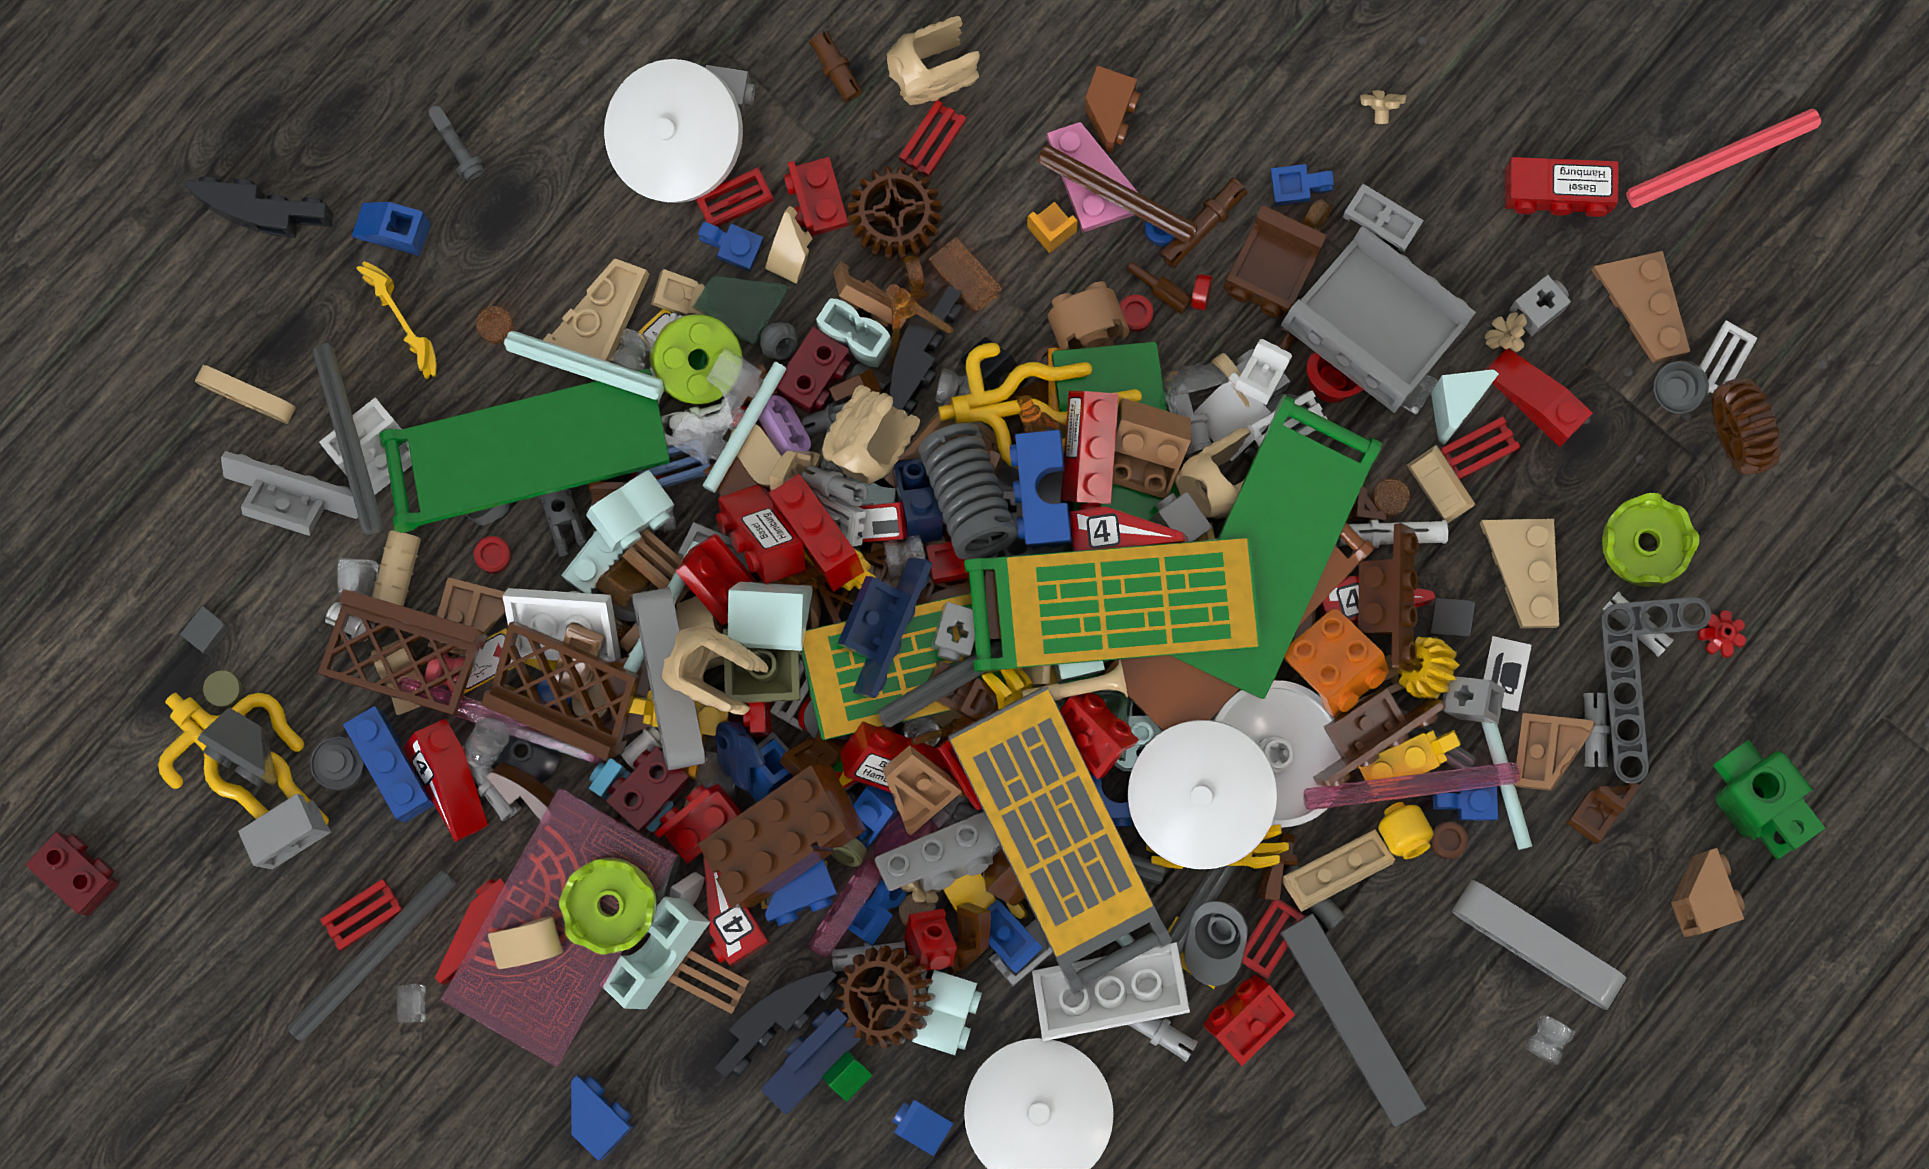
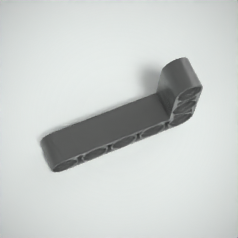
(1631, 673)

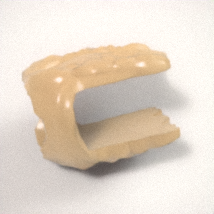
(924, 84)
(868, 436)
(1204, 467)
(690, 659)

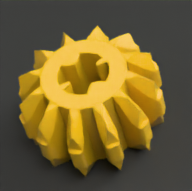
(1431, 669)

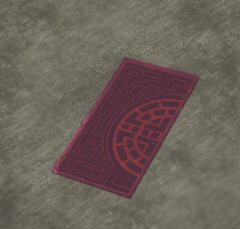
(549, 999)

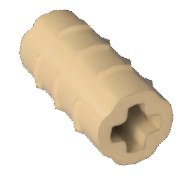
(396, 567)

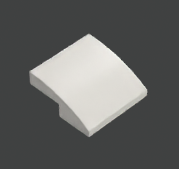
(369, 423)

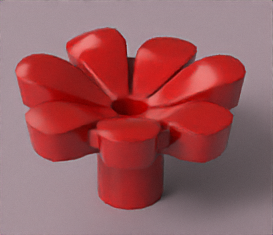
(1716, 634)

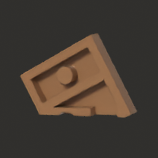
(864, 296)
(470, 606)
(1548, 748)
(918, 787)

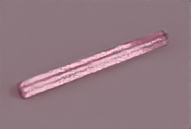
(474, 712)
(1411, 786)

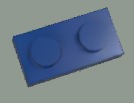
(1010, 937)

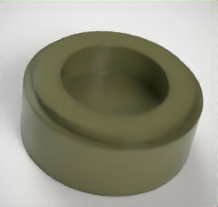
(222, 689)
(851, 853)

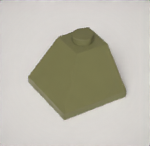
(778, 684)

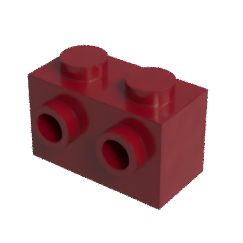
(814, 371)
(646, 789)
(73, 873)

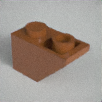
(1107, 104)

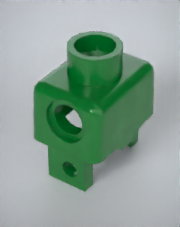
(1779, 803)

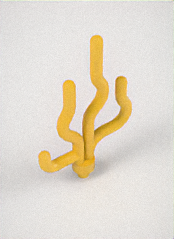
(985, 405)
(195, 720)

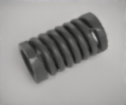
(967, 491)

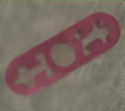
(845, 909)

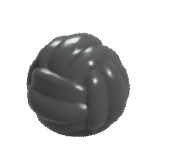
(778, 340)

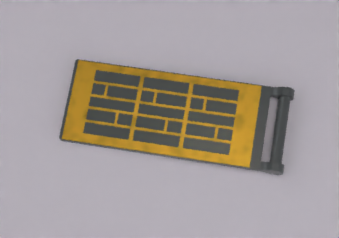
(1057, 835)

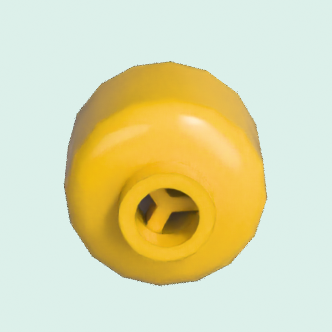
(1405, 830)

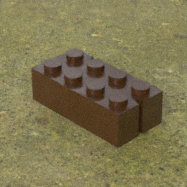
(778, 836)

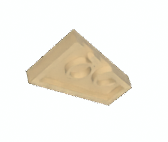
(603, 312)
(1528, 566)

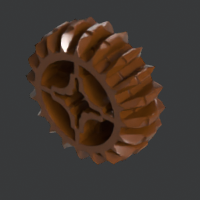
(881, 213)
(1746, 426)
(873, 1023)

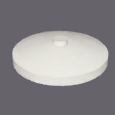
(673, 131)
(1293, 738)
(1202, 794)
(1038, 1108)

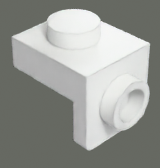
(1263, 371)

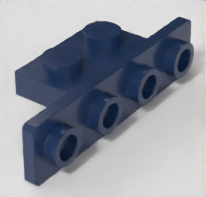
(879, 622)
(810, 1059)

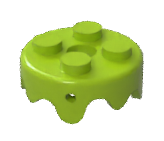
(671, 352)
(1669, 526)
(585, 919)

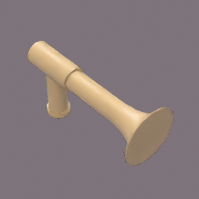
(1111, 681)

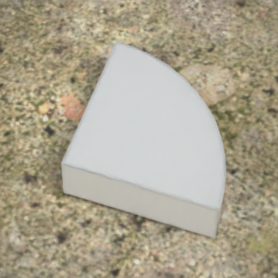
(688, 888)

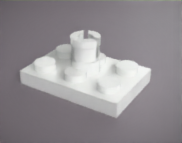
(554, 611)

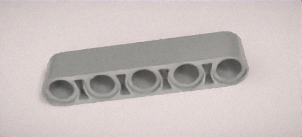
(673, 709)
(1539, 944)

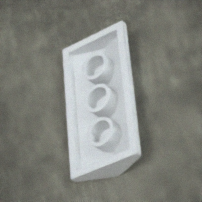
(1134, 992)

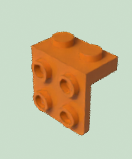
(1337, 661)

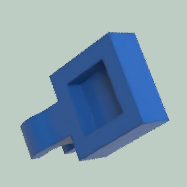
(1294, 185)
(735, 247)
(1471, 804)
(874, 913)

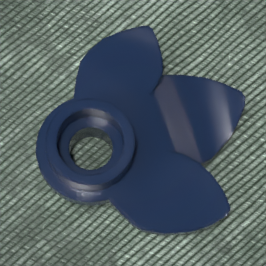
(737, 753)

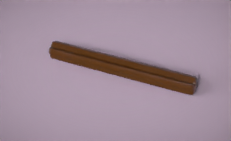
(1117, 193)

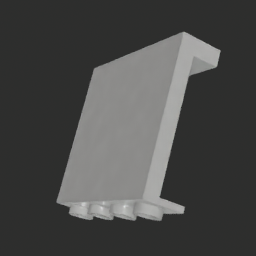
(1378, 319)

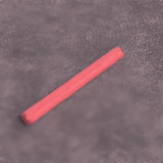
(1723, 158)

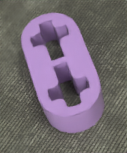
(784, 426)

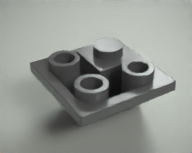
(241, 742)

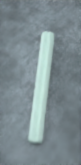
(584, 365)

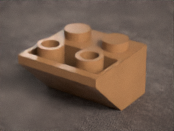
(1149, 447)
(1706, 895)

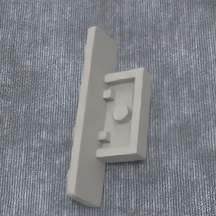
(285, 496)
(941, 856)

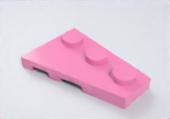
(1089, 208)

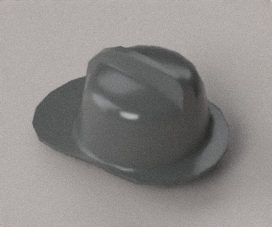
(1216, 942)

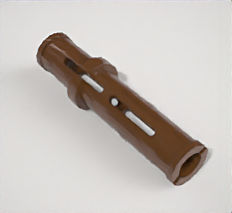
(1214, 211)

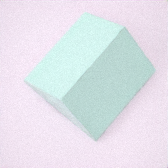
(1456, 397)
(768, 615)

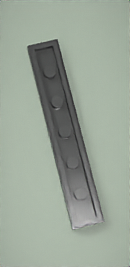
(1353, 1020)

